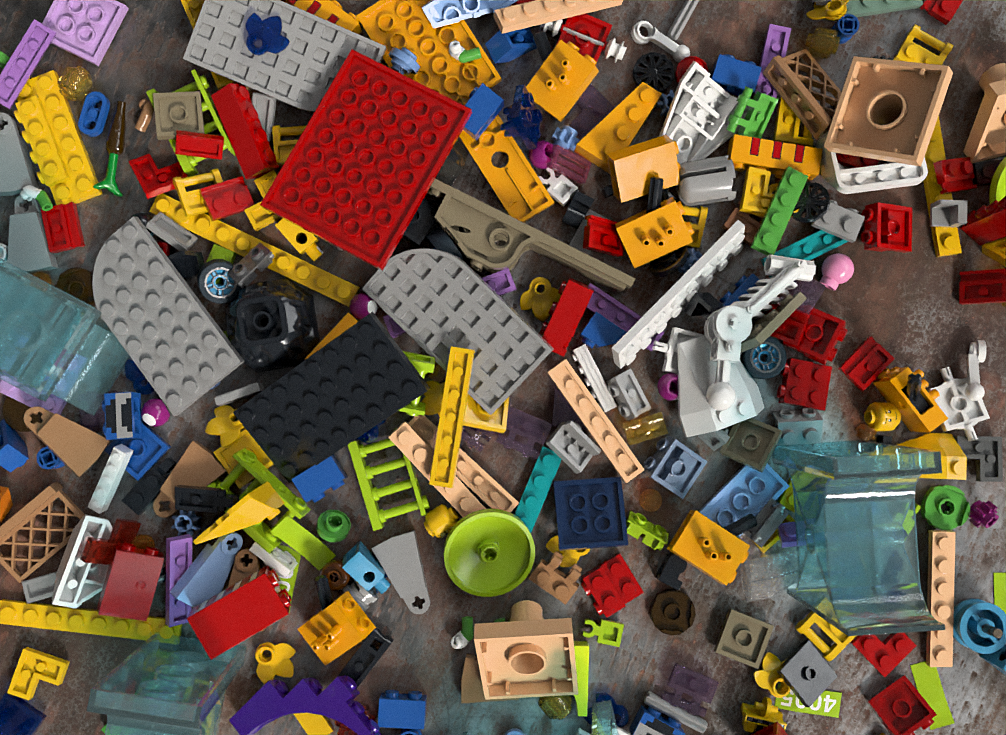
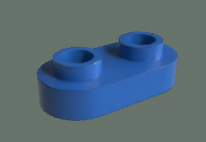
(91, 114)

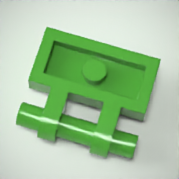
(757, 115)

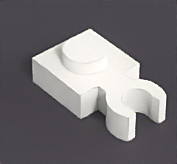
(559, 188)

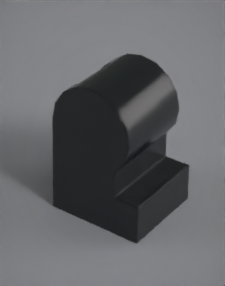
(577, 210)
(671, 569)

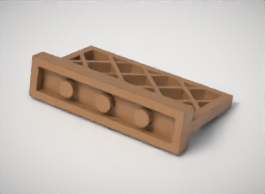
(801, 98)
(27, 514)

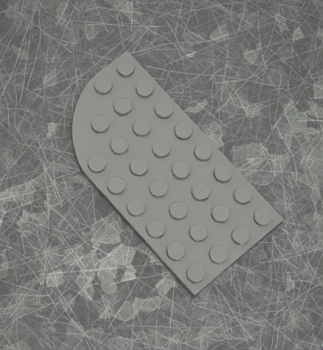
(296, 74)
(449, 305)
(159, 318)

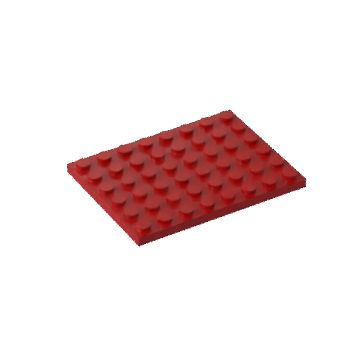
(366, 159)

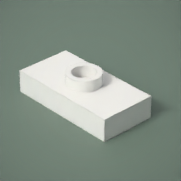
(276, 559)

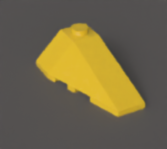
(952, 457)
(250, 510)

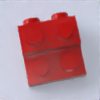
(887, 228)
(820, 336)
(804, 384)
(611, 585)
(902, 708)

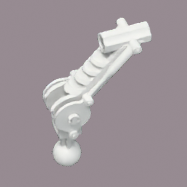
(733, 323)

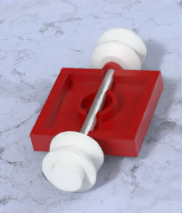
(588, 35)

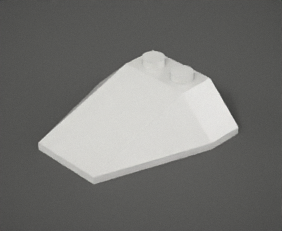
(699, 115)
(694, 379)

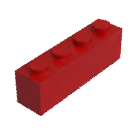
(244, 130)
(987, 222)

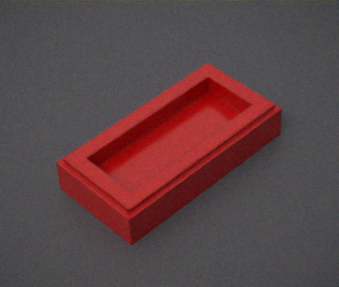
(199, 144)

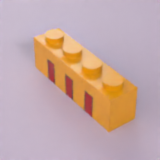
(330, 11)
(773, 156)

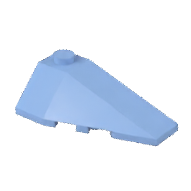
(452, 11)

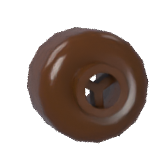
(332, 567)

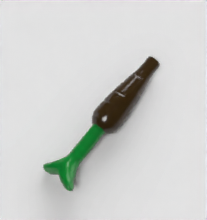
(115, 146)

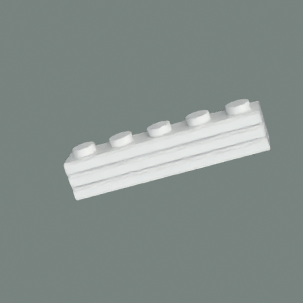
(593, 378)
(110, 478)

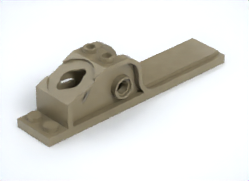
(487, 225)

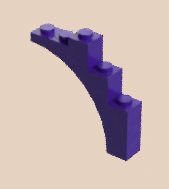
(306, 697)

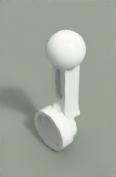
(678, 51)
(977, 354)

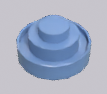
(404, 61)

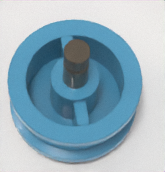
(979, 626)

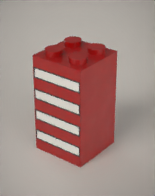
(240, 611)

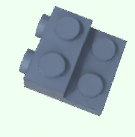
(674, 466)

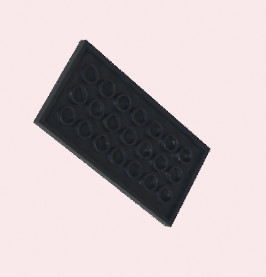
(332, 398)

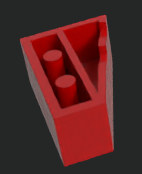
(566, 314)

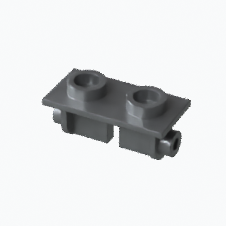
(243, 272)
(767, 522)

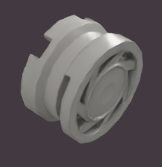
(361, 595)

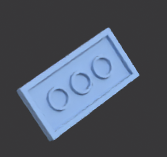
(744, 495)

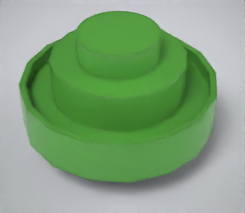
(333, 525)

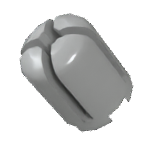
(706, 181)

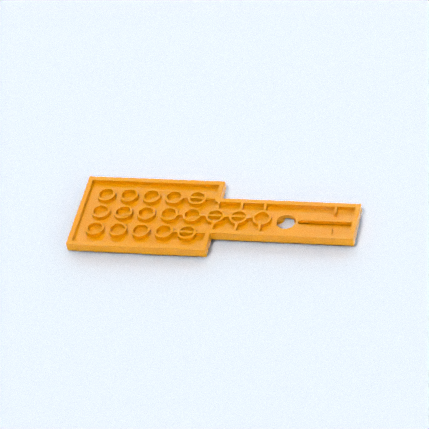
(406, 25)

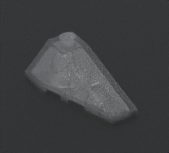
(769, 573)

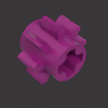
(983, 514)

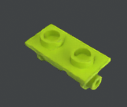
(654, 536)

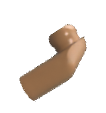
(145, 116)

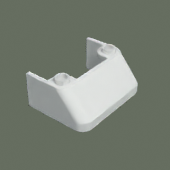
(870, 177)

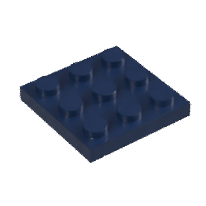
(590, 513)

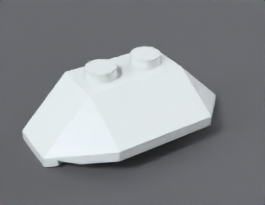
(74, 578)

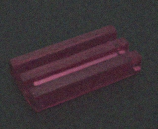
(555, 158)

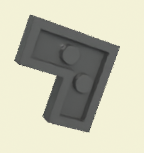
(988, 456)

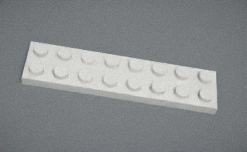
(671, 302)

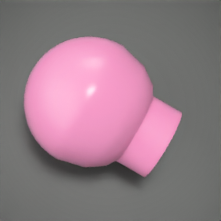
(836, 270)

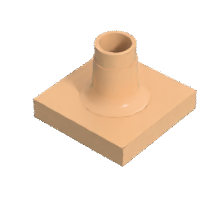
(888, 109)
(988, 132)
(526, 655)

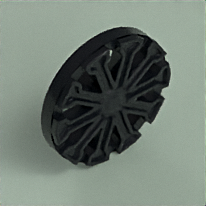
(653, 72)
(809, 201)
(669, 263)

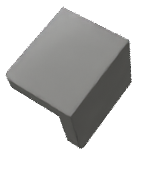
(948, 213)

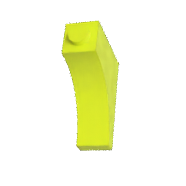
(582, 667)

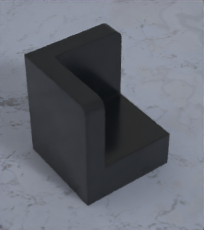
(187, 263)
(703, 305)

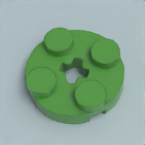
(957, 502)

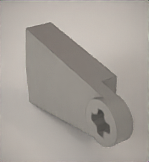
(15, 163)
(28, 240)
(404, 568)

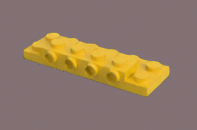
(55, 141)

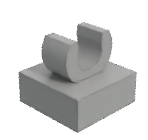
(715, 439)

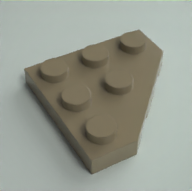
(769, 323)

